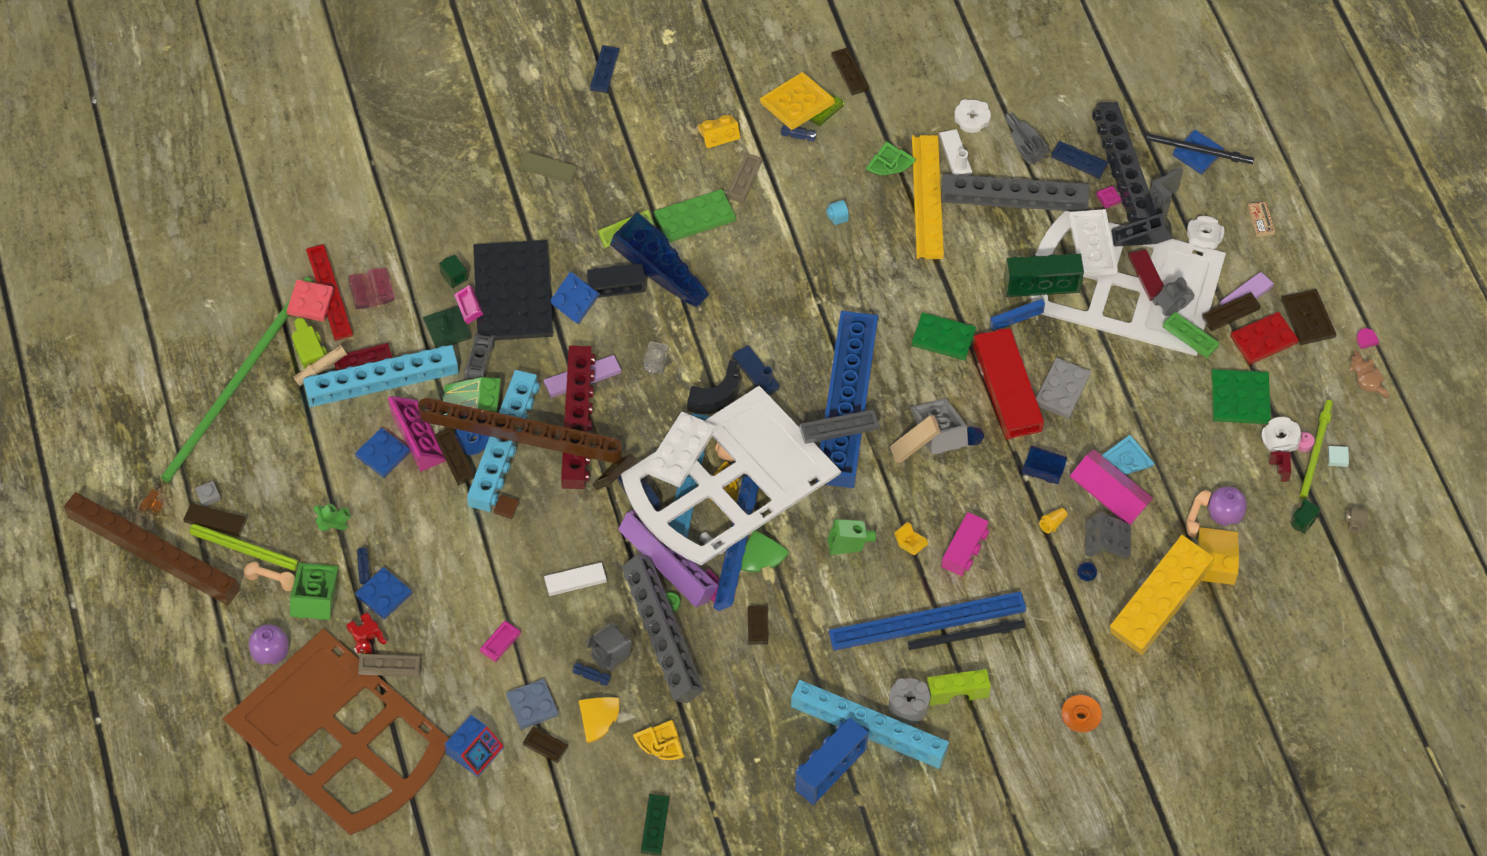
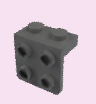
(1107, 534)

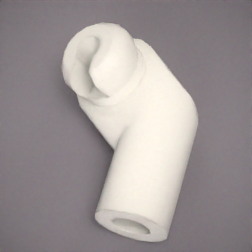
(705, 538)

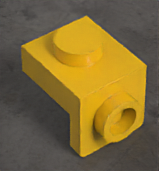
(910, 540)

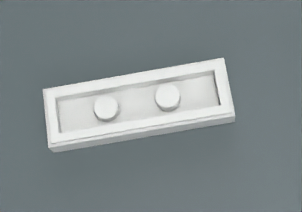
(575, 579)

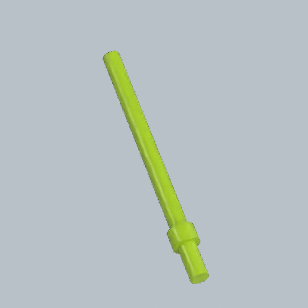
(1324, 418)

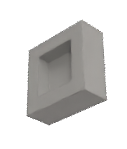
(207, 494)

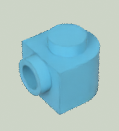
(837, 212)

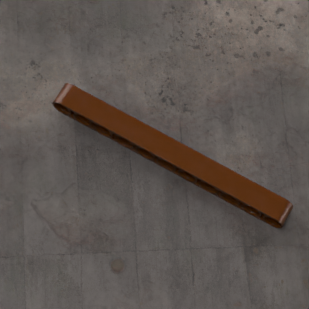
(526, 436)

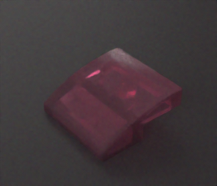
(371, 288)

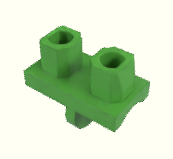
(331, 517)

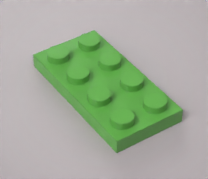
(695, 215)

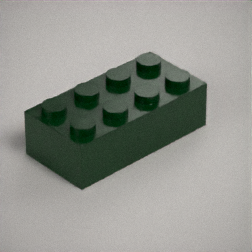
(1043, 275)

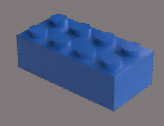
(831, 760)

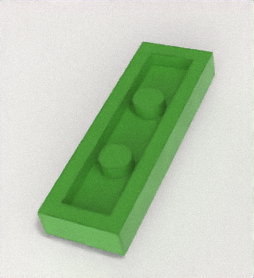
(1191, 335)

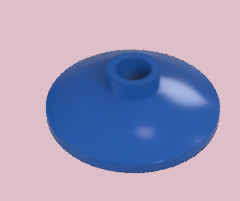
(469, 447)

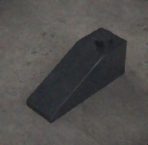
(1143, 232)

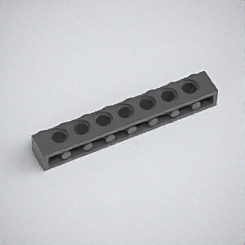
(1014, 193)
(662, 629)

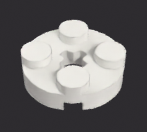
(975, 107)
(1208, 240)
(1276, 426)

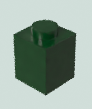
(453, 271)

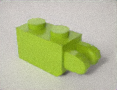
(307, 343)

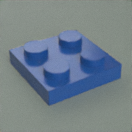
(1198, 161)
(574, 297)
(382, 452)
(383, 593)

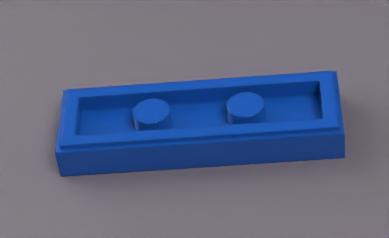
(1017, 315)

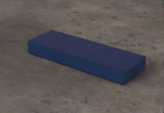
(604, 69)
(1079, 159)

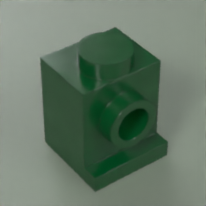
(1305, 516)

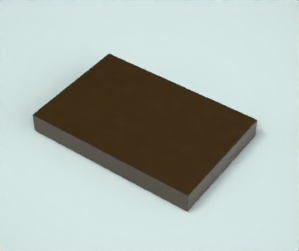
(1308, 317)

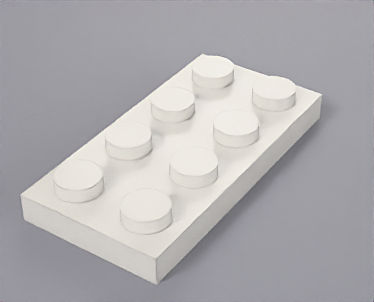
(1093, 242)
(680, 449)

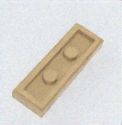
(915, 439)

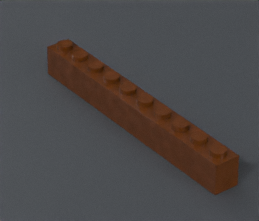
(151, 548)

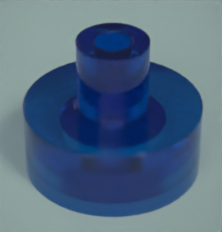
(974, 435)

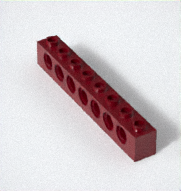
(577, 357)

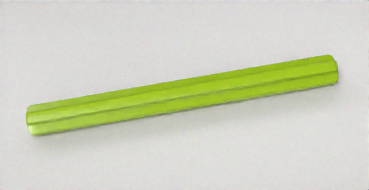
(243, 546)

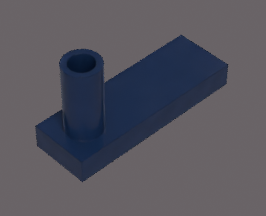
(755, 370)

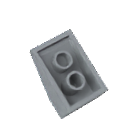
(952, 427)

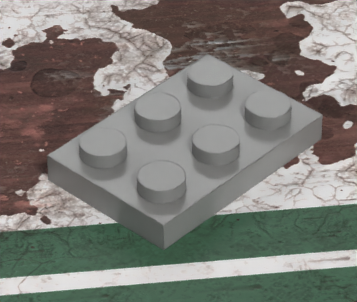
(1062, 388)

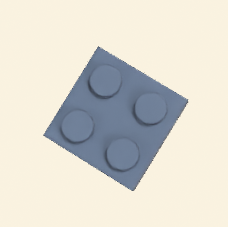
(532, 704)

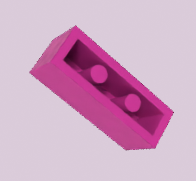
(965, 544)

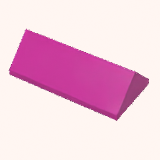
(415, 432)
(1111, 487)

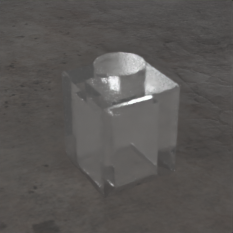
(655, 357)

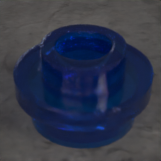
(1087, 567)

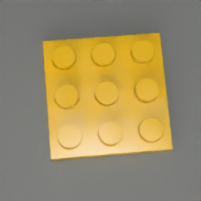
(797, 101)

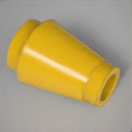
(1052, 520)

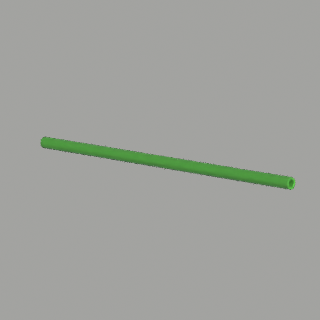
(227, 393)

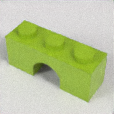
(971, 683)

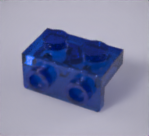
(1044, 465)

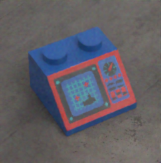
(473, 746)

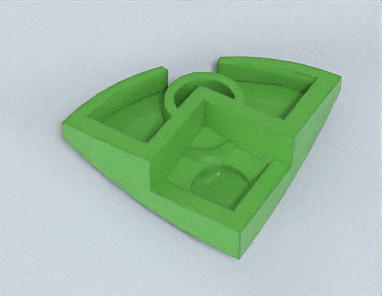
(890, 161)
(762, 552)

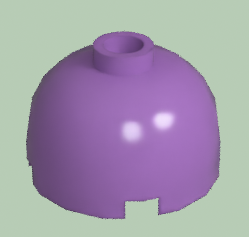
(1227, 506)
(268, 644)

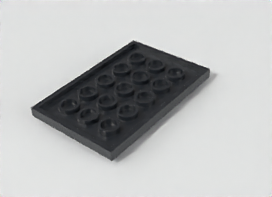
(513, 289)

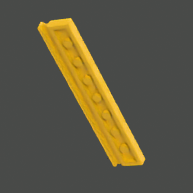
(927, 197)

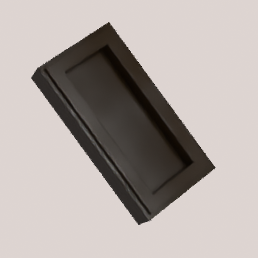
(757, 625)
(545, 745)

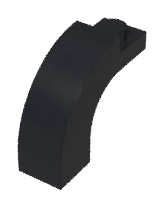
(716, 398)

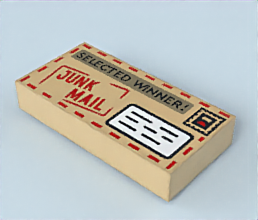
(1261, 219)

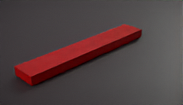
(324, 275)

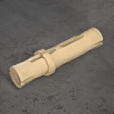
(320, 365)

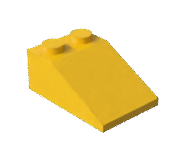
(1225, 549)

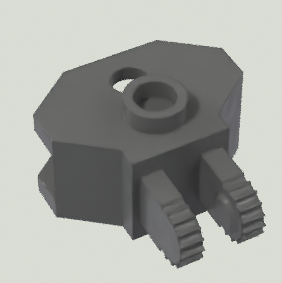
(1174, 297)

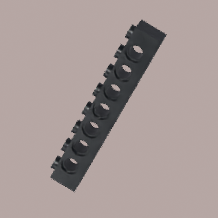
(1123, 161)

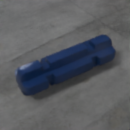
(798, 133)
(363, 565)
(591, 673)

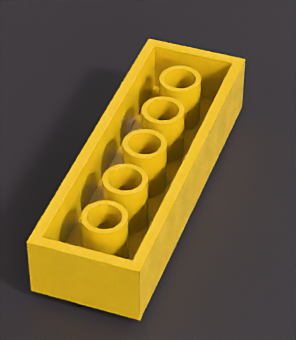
(1162, 595)

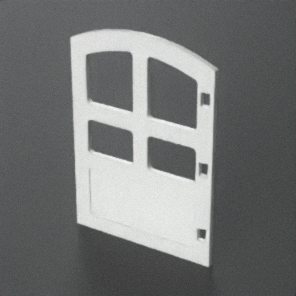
(1171, 260)
(765, 448)

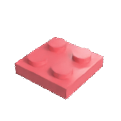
(310, 300)

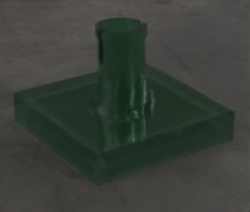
(447, 327)

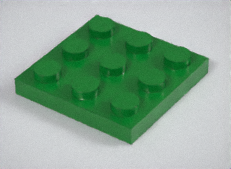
(1240, 396)

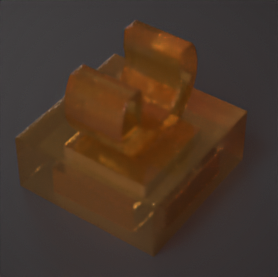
(151, 503)

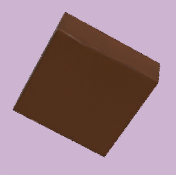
(506, 506)

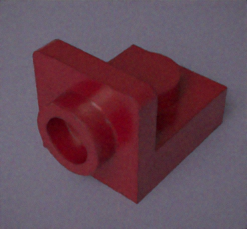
(1283, 462)

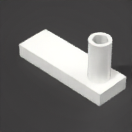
(955, 153)

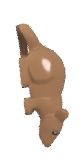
(1367, 377)

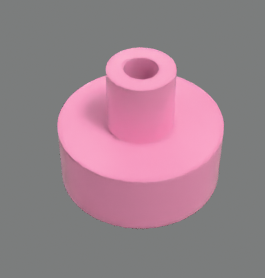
(1306, 443)

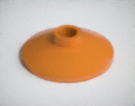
(1083, 706)

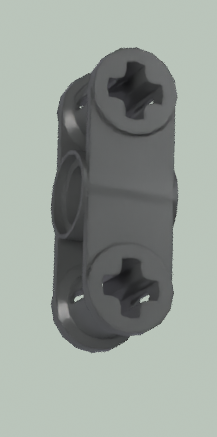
(482, 347)

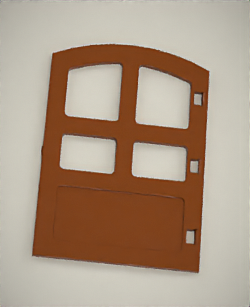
(306, 698)

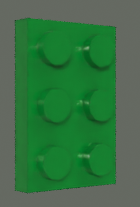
(943, 336)

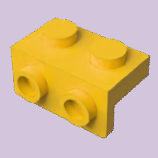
(719, 131)

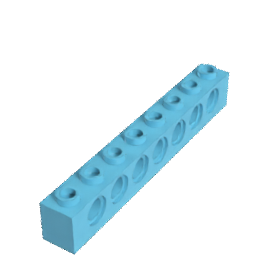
(374, 382)
(485, 499)
(881, 728)

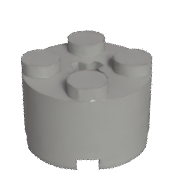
(909, 700)

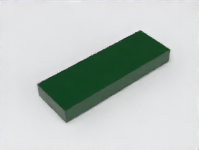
(655, 824)

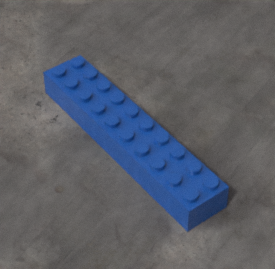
(849, 389)

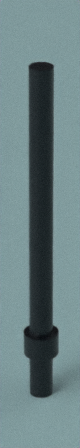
(1234, 157)
(1004, 628)

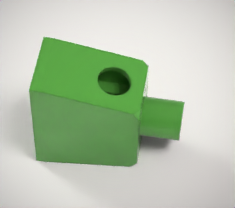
(848, 536)

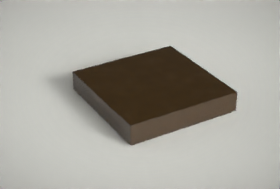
(613, 472)

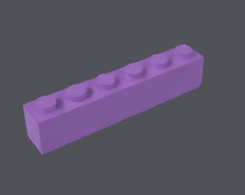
(681, 572)

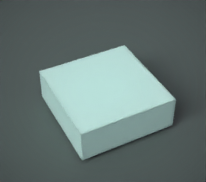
(1338, 456)

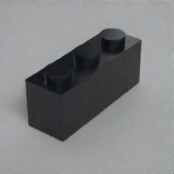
(617, 280)

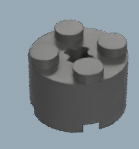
(609, 647)

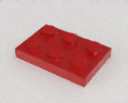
(1264, 338)

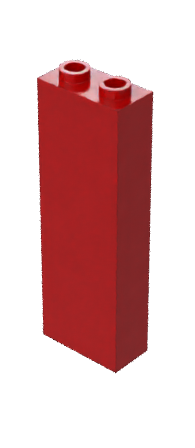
(1008, 383)

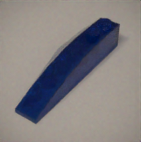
(645, 244)

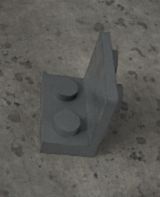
(1163, 189)

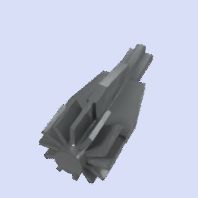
(1027, 140)

